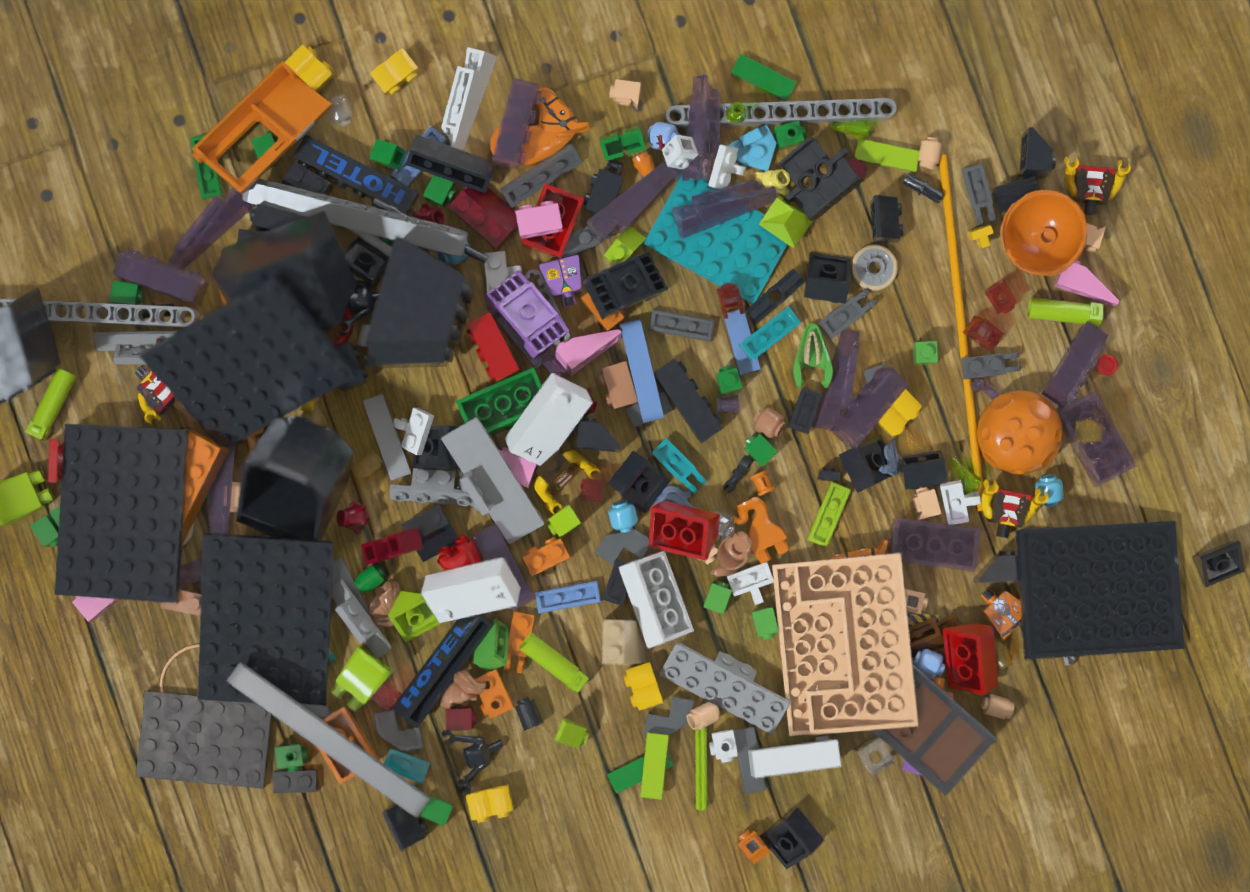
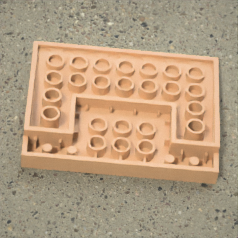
(845, 645)

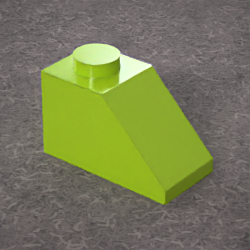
(624, 246)
(563, 522)
(571, 734)

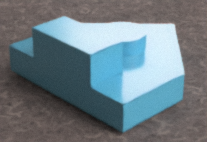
(756, 148)

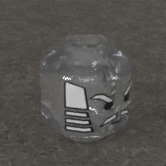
(726, 525)

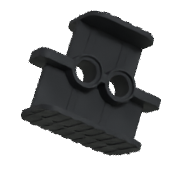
(827, 188)

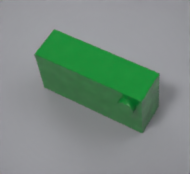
(502, 403)

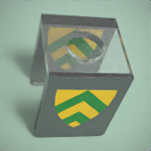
(874, 744)

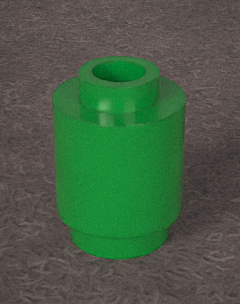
(370, 578)

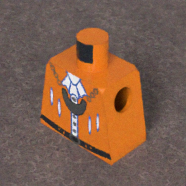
(1002, 611)

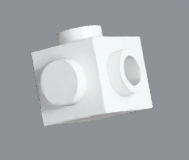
(680, 152)
(723, 745)

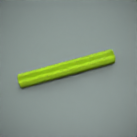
(701, 768)

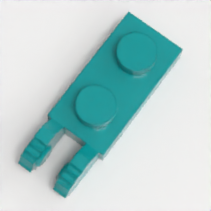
(677, 464)

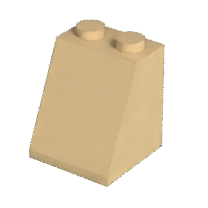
(623, 642)

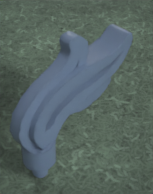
(892, 457)
(675, 496)

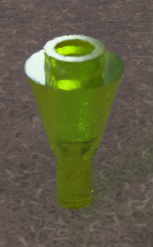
(855, 128)
(969, 480)

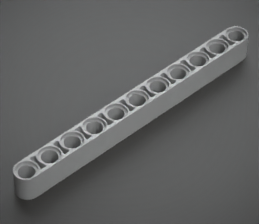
(791, 116)
(358, 216)
(115, 313)
(328, 739)

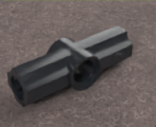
(785, 287)

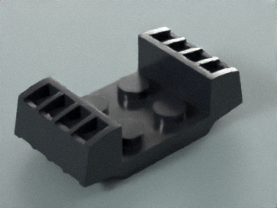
(625, 285)

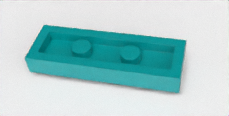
(769, 333)

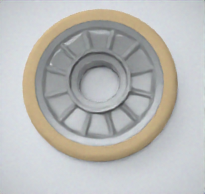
(870, 280)

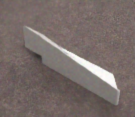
(467, 95)

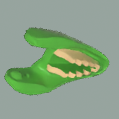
(812, 353)

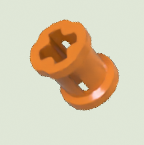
(762, 483)

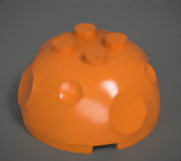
(1044, 232)
(1019, 432)

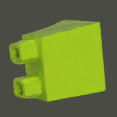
(22, 497)
(361, 677)

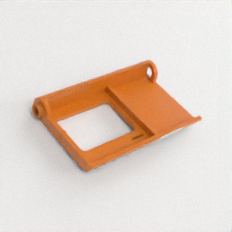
(281, 105)

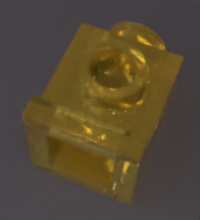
(1088, 431)

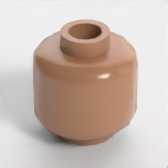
(769, 423)

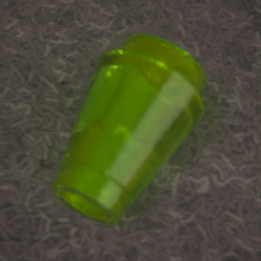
(734, 117)

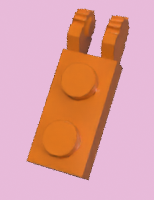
(520, 629)

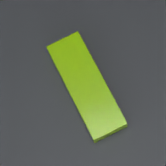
(887, 155)
(829, 514)
(654, 766)

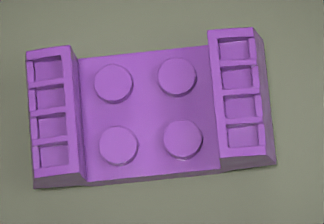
(527, 313)

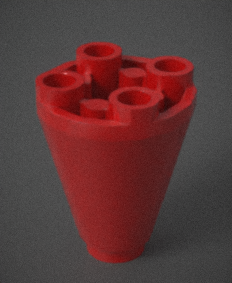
(460, 554)

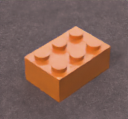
(346, 724)

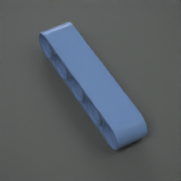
(641, 370)

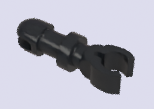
(737, 474)

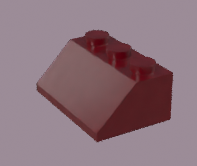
(486, 215)

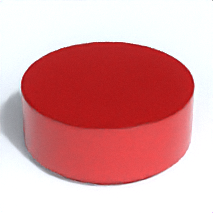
(1107, 365)

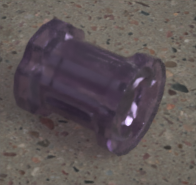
(728, 404)

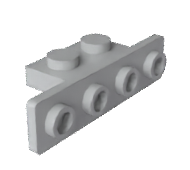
(128, 345)
(432, 487)
(358, 620)

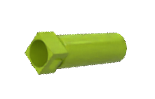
(1065, 311)
(51, 404)
(553, 662)

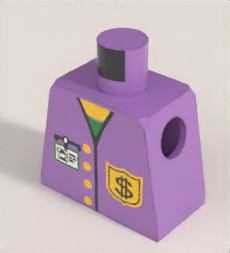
(563, 278)

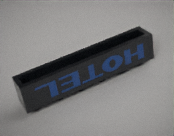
(354, 174)
(441, 668)

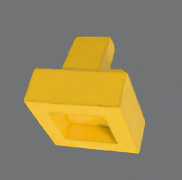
(981, 235)

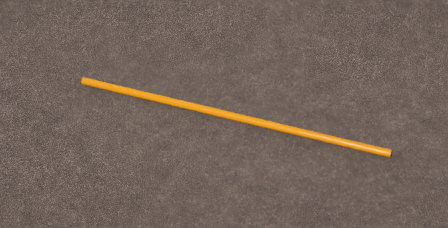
(960, 318)

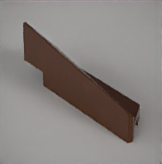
(930, 633)

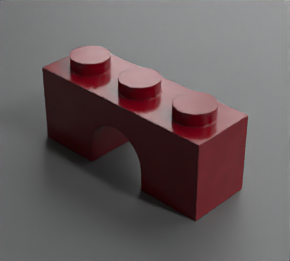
(392, 546)

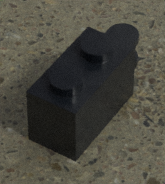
(605, 188)

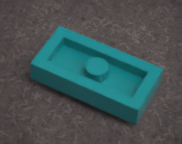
(407, 765)

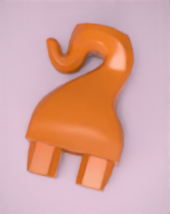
(762, 530)

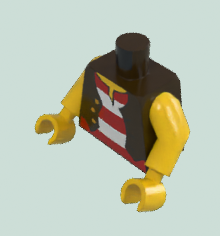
(1093, 184)
(558, 472)
(1009, 507)

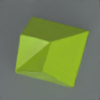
(786, 221)
(412, 615)

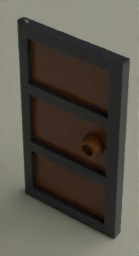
(944, 741)

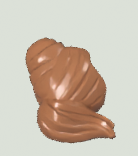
(732, 554)
(383, 602)
(461, 690)

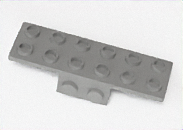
(491, 481)
(725, 684)

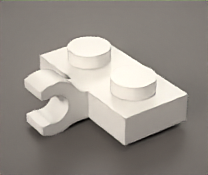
(724, 166)
(497, 269)
(416, 430)
(956, 502)
(751, 580)

